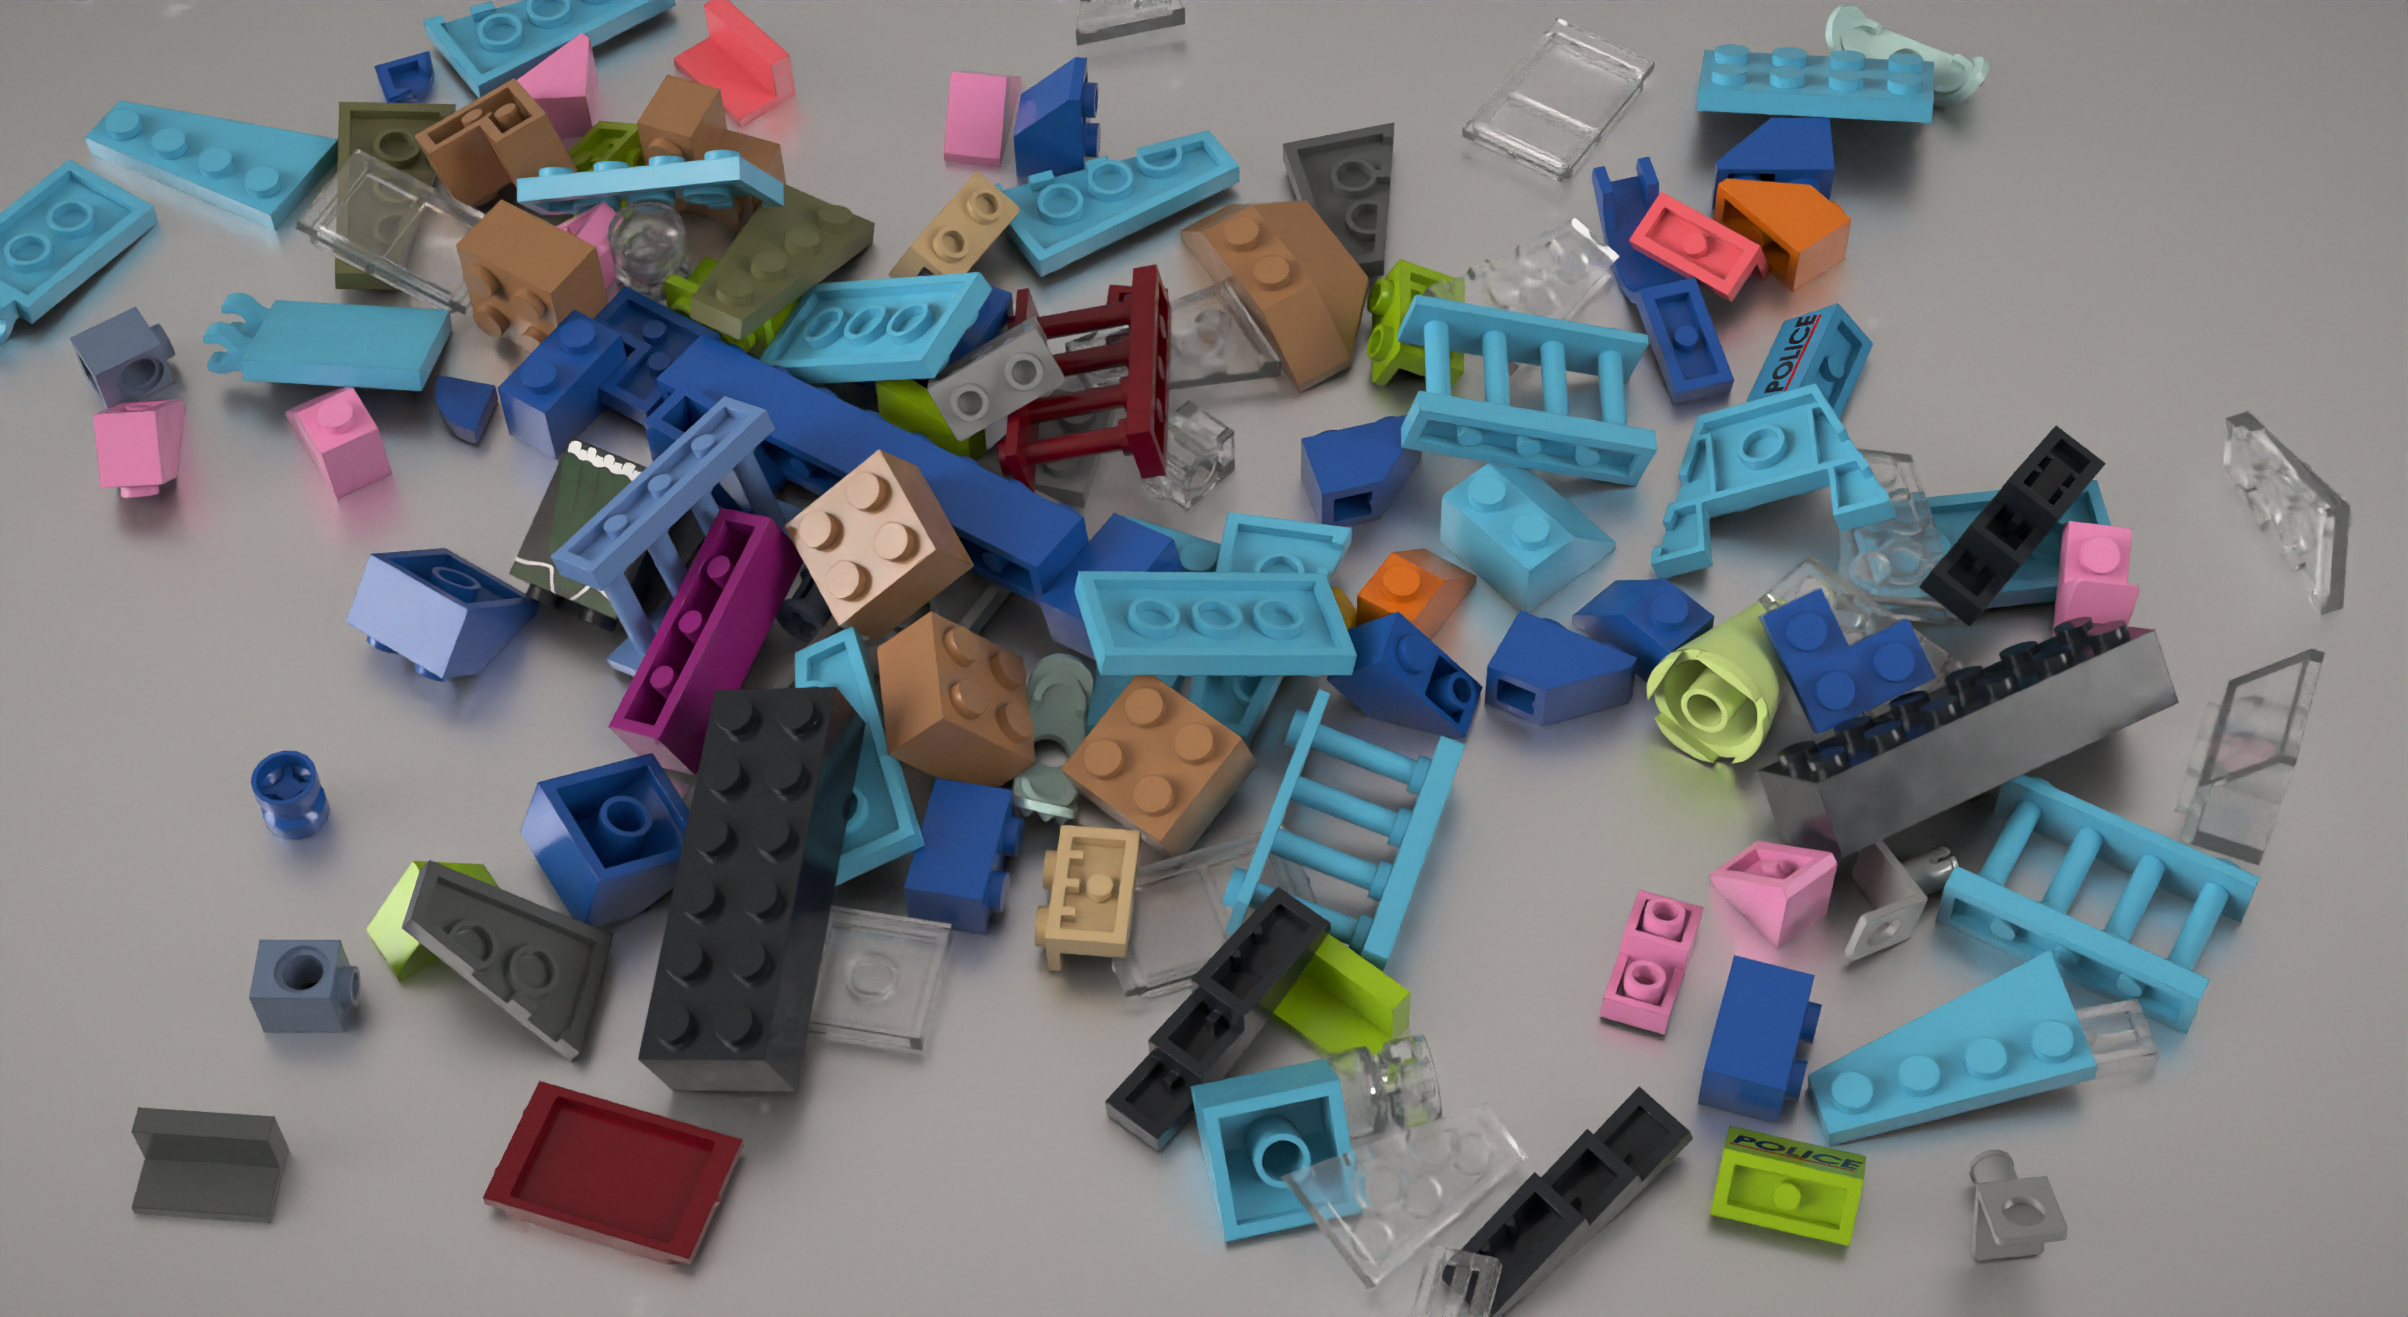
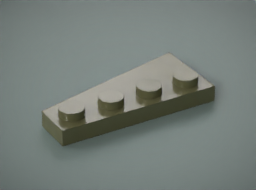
(388, 135)
(777, 261)

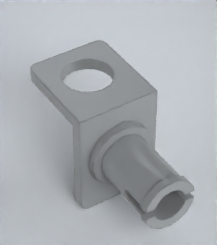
(1896, 892)
(2011, 1213)

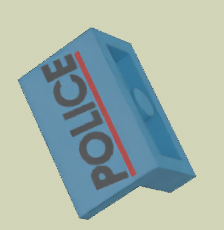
(1816, 349)

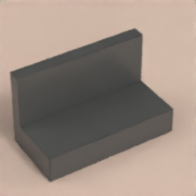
(208, 1165)

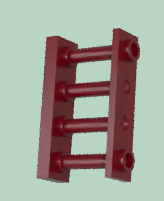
(1141, 393)

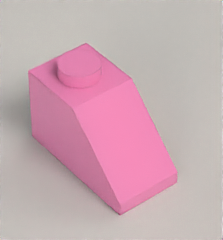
(341, 440)
(139, 445)

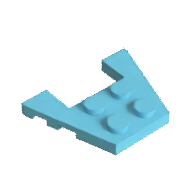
(1760, 456)

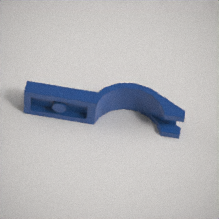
(1666, 301)

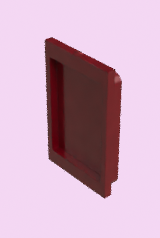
(613, 1174)

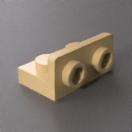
(959, 231)
(1090, 894)

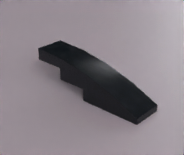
(2012, 525)
(1220, 1018)
(1575, 1198)

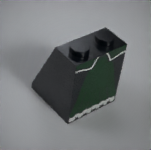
(578, 490)

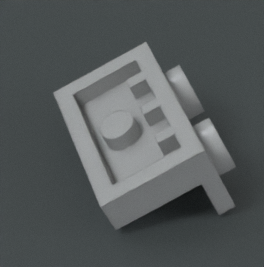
(995, 379)

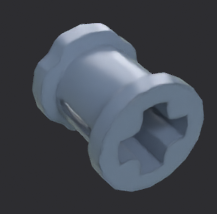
(804, 610)

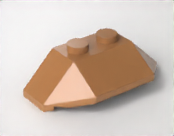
(1290, 279)

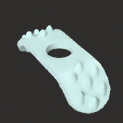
(1953, 75)
(1058, 708)

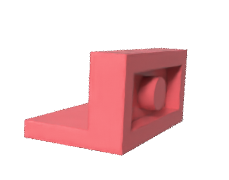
(740, 62)
(1698, 247)

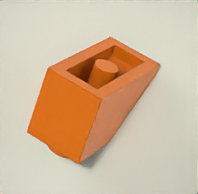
(1791, 223)
(1417, 586)

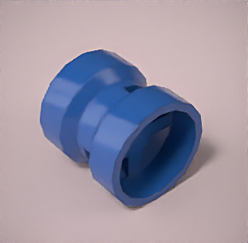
(290, 795)

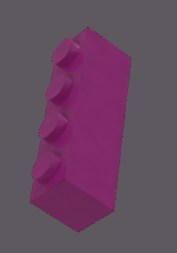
(707, 638)

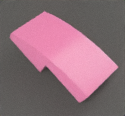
(1651, 962)

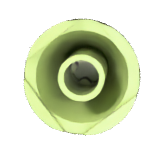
(1720, 689)

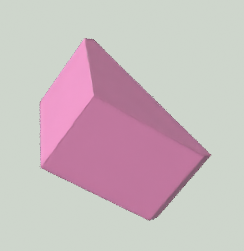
(566, 87)
(979, 116)
(1778, 887)

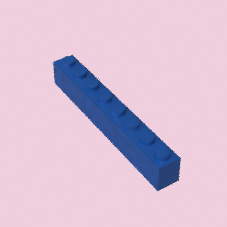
(821, 439)

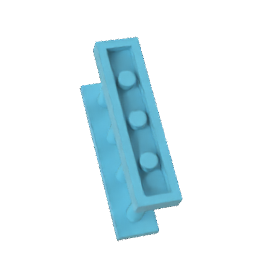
(1517, 435)
(1406, 830)
(2083, 954)

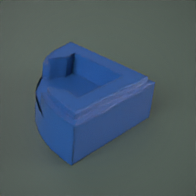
(406, 78)
(465, 406)

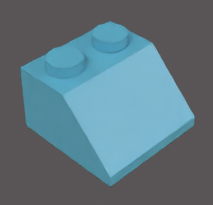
(1519, 534)
(1261, 1130)

